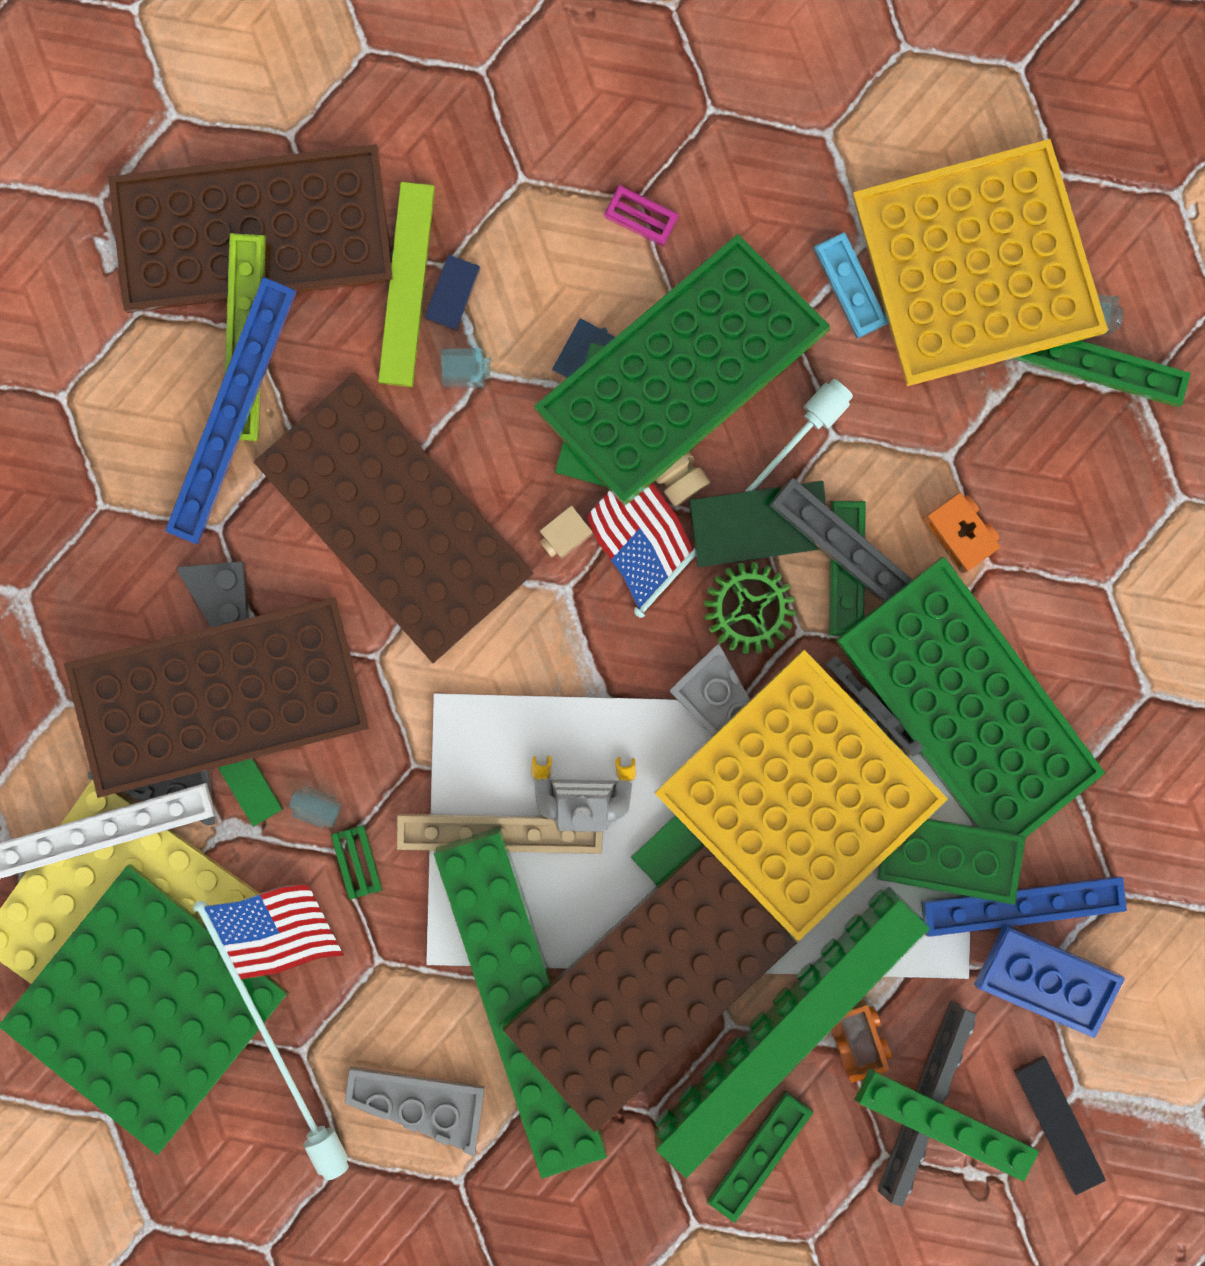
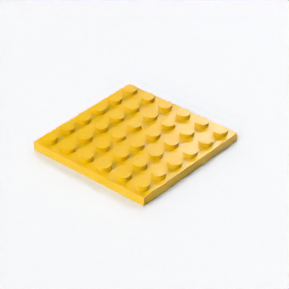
(979, 262)
(800, 795)

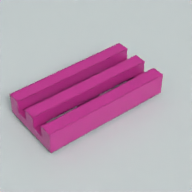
(635, 227)

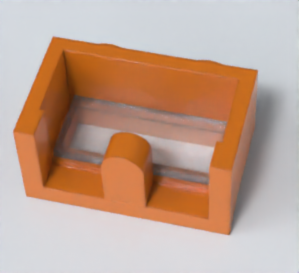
(860, 1043)

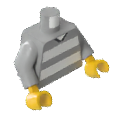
(582, 803)

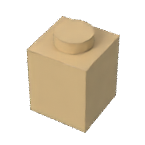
(565, 533)

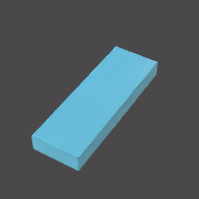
(850, 285)

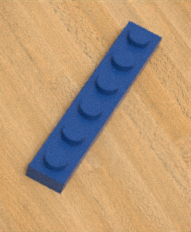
(1032, 906)

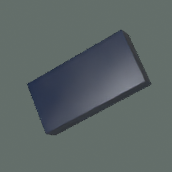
(452, 292)

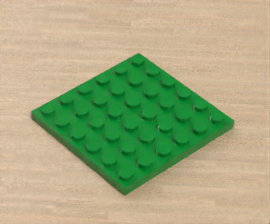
(140, 1010)

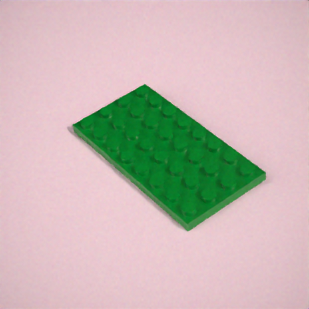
(681, 369)
(970, 704)

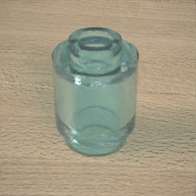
(315, 807)

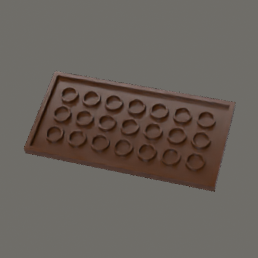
(315, 208)
(393, 518)
(215, 696)
(649, 987)

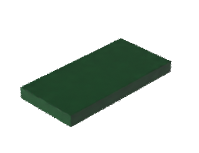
(745, 526)

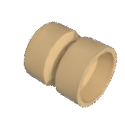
(683, 480)

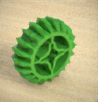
(774, 594)

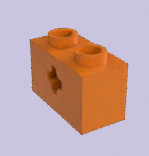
(964, 551)

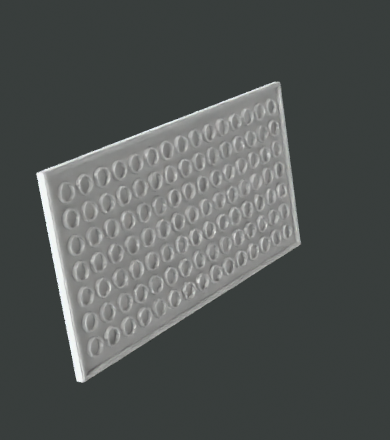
(484, 768)

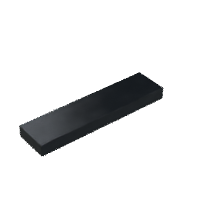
(1059, 1125)

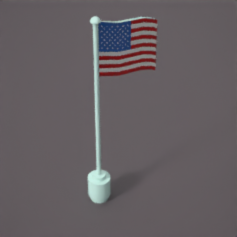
(646, 534)
(263, 939)

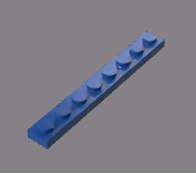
(231, 410)

